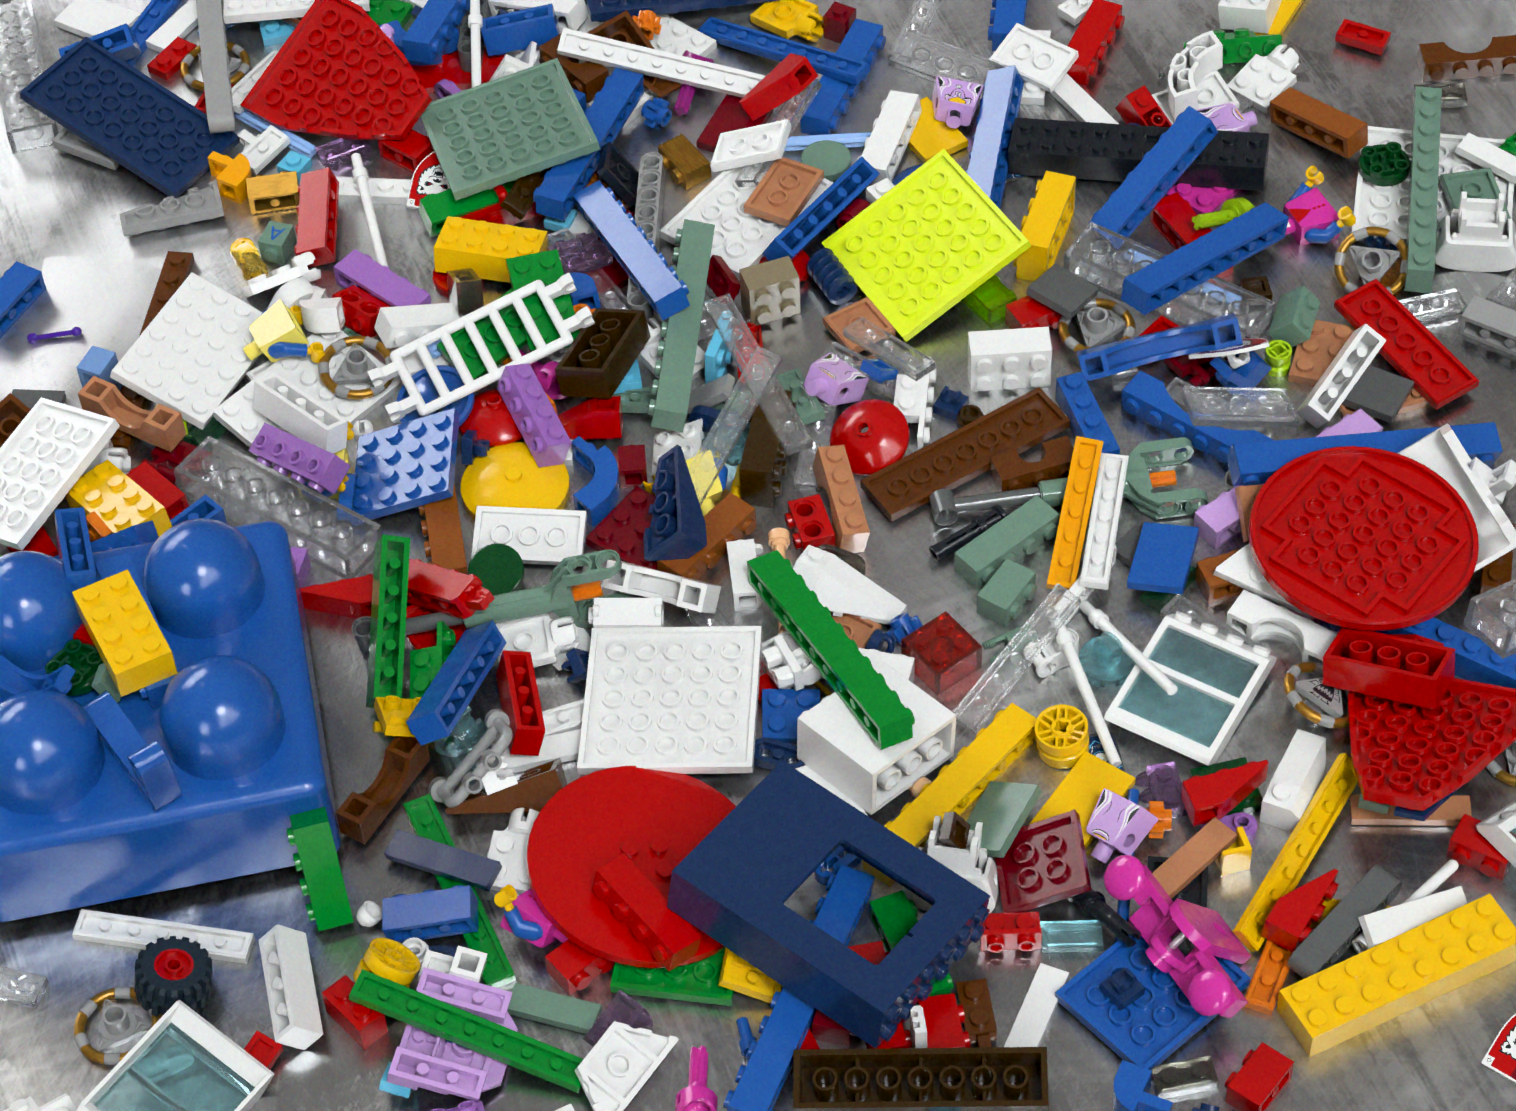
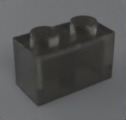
(465, 290)

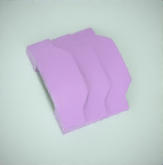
(443, 1066)

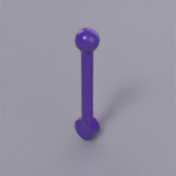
(33, 338)

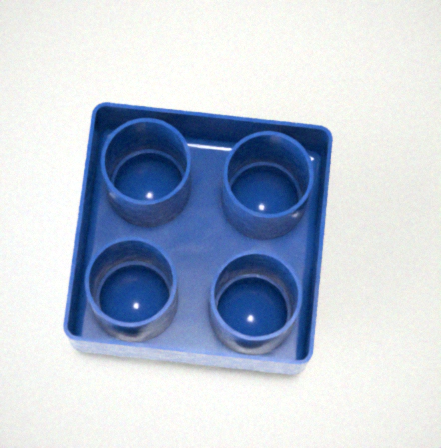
(232, 722)

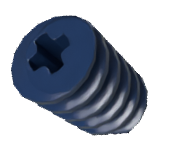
(831, 276)

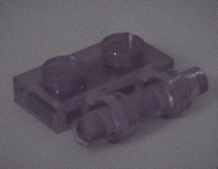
(582, 253)

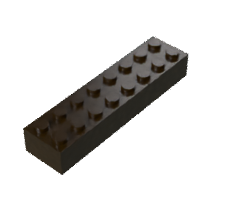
(921, 1079)

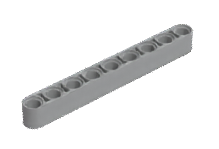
(215, 66)
(649, 216)

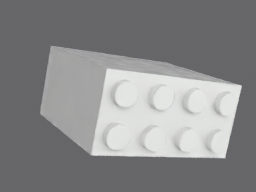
(850, 760)

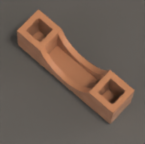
(159, 427)
(848, 517)

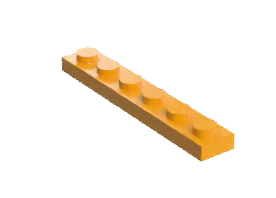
(1075, 512)

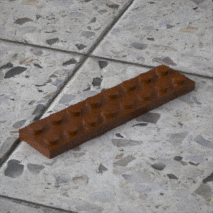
(964, 453)

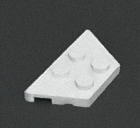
(1244, 572)
(621, 1065)

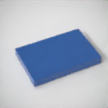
(1163, 558)

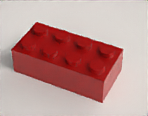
(1389, 667)

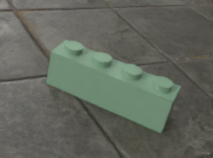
(1009, 538)

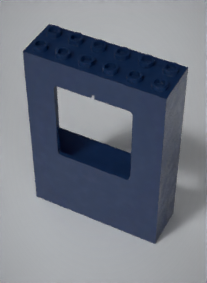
(768, 848)

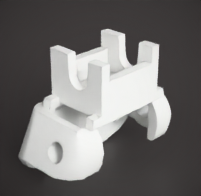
(1483, 238)
(963, 863)

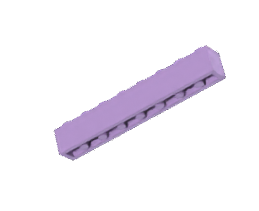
(1220, 518)

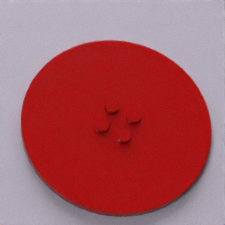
(1363, 538)
(611, 813)

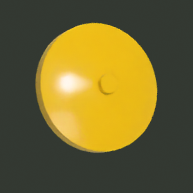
(514, 480)

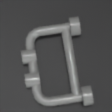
(443, 789)

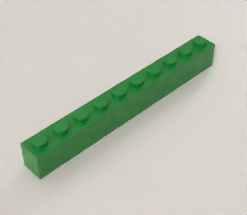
(831, 650)

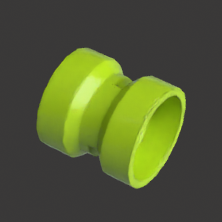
(1278, 358)

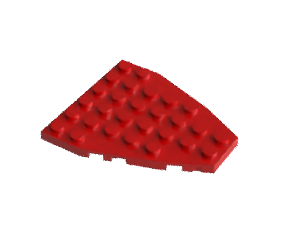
(339, 79)
(1423, 754)

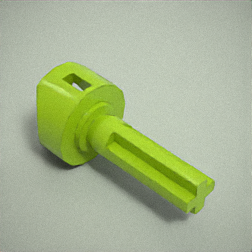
(1229, 210)

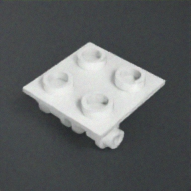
(689, 440)

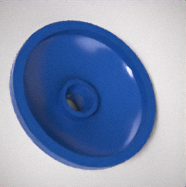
(429, 393)

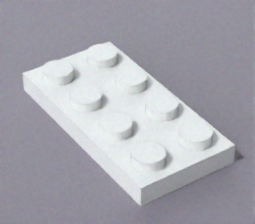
(536, 534)

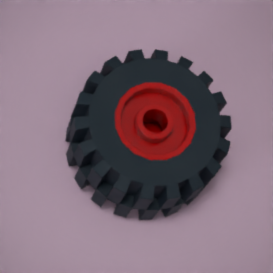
(171, 973)

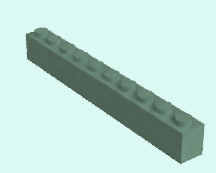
(1423, 190)
(681, 329)

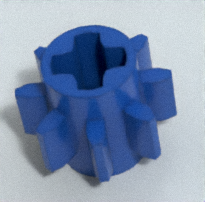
(656, 113)
(902, 626)

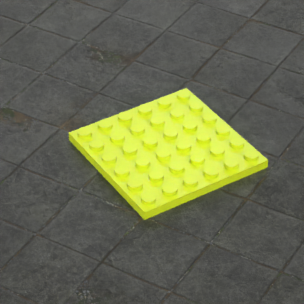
(926, 244)

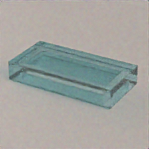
(1071, 936)

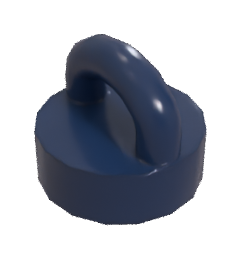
(877, 640)

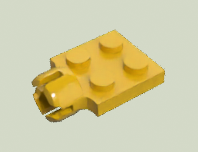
(790, 19)

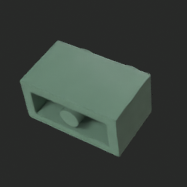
(1294, 316)
(1006, 592)

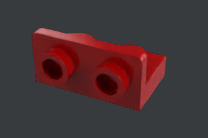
(1011, 932)

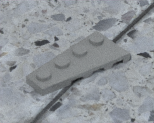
(172, 211)

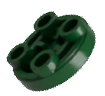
(1384, 164)
(498, 568)
(83, 659)

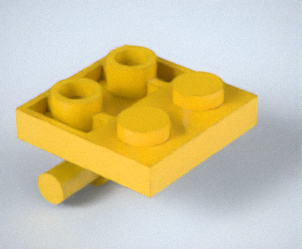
(393, 714)
(746, 979)

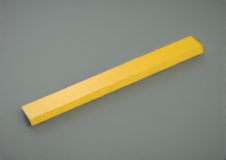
(1298, 850)

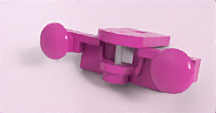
(1160, 919)

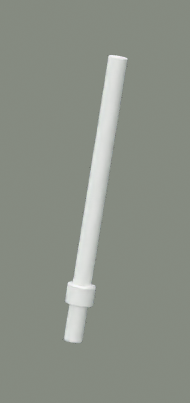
(475, 22)
(361, 178)
(1101, 621)
(1066, 643)

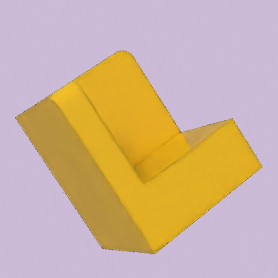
(1237, 856)

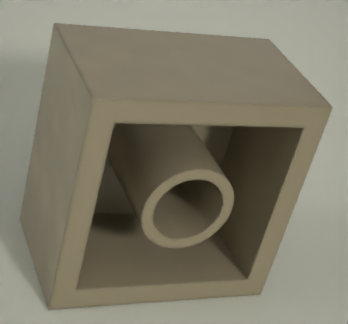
(770, 291)

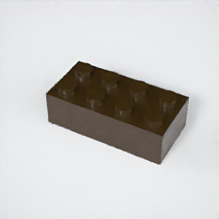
(603, 353)
(763, 462)

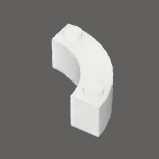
(1189, 67)

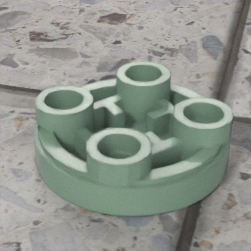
(827, 156)

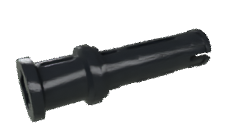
(962, 537)
(1094, 904)

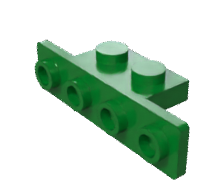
(1244, 44)
(427, 661)

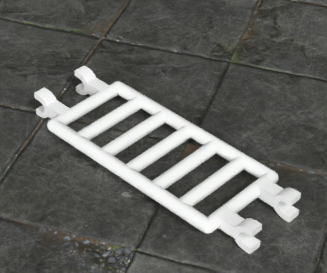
(398, 410)

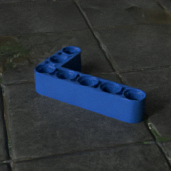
(141, 761)

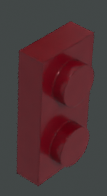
(721, 278)

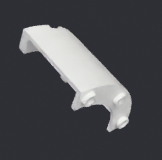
(1447, 457)

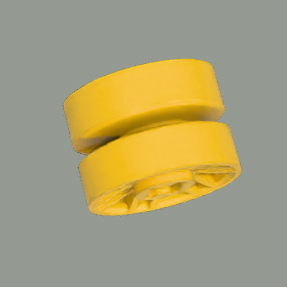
(1061, 736)
(390, 961)

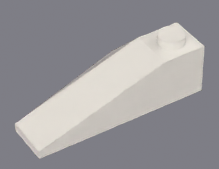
(845, 588)
(1295, 781)

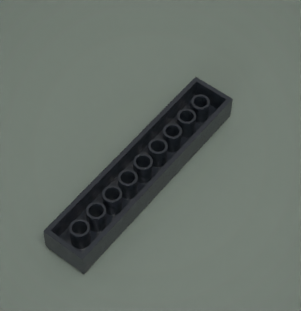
(1114, 150)

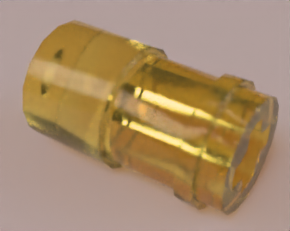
(247, 258)

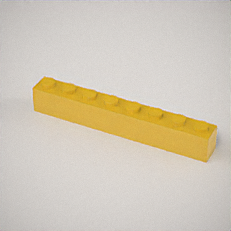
(965, 778)

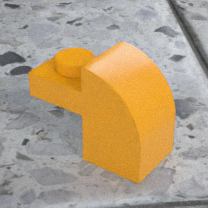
(230, 175)

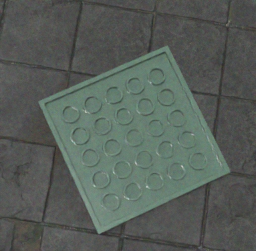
(508, 129)

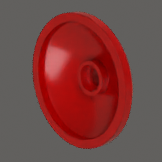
(491, 420)
(879, 446)

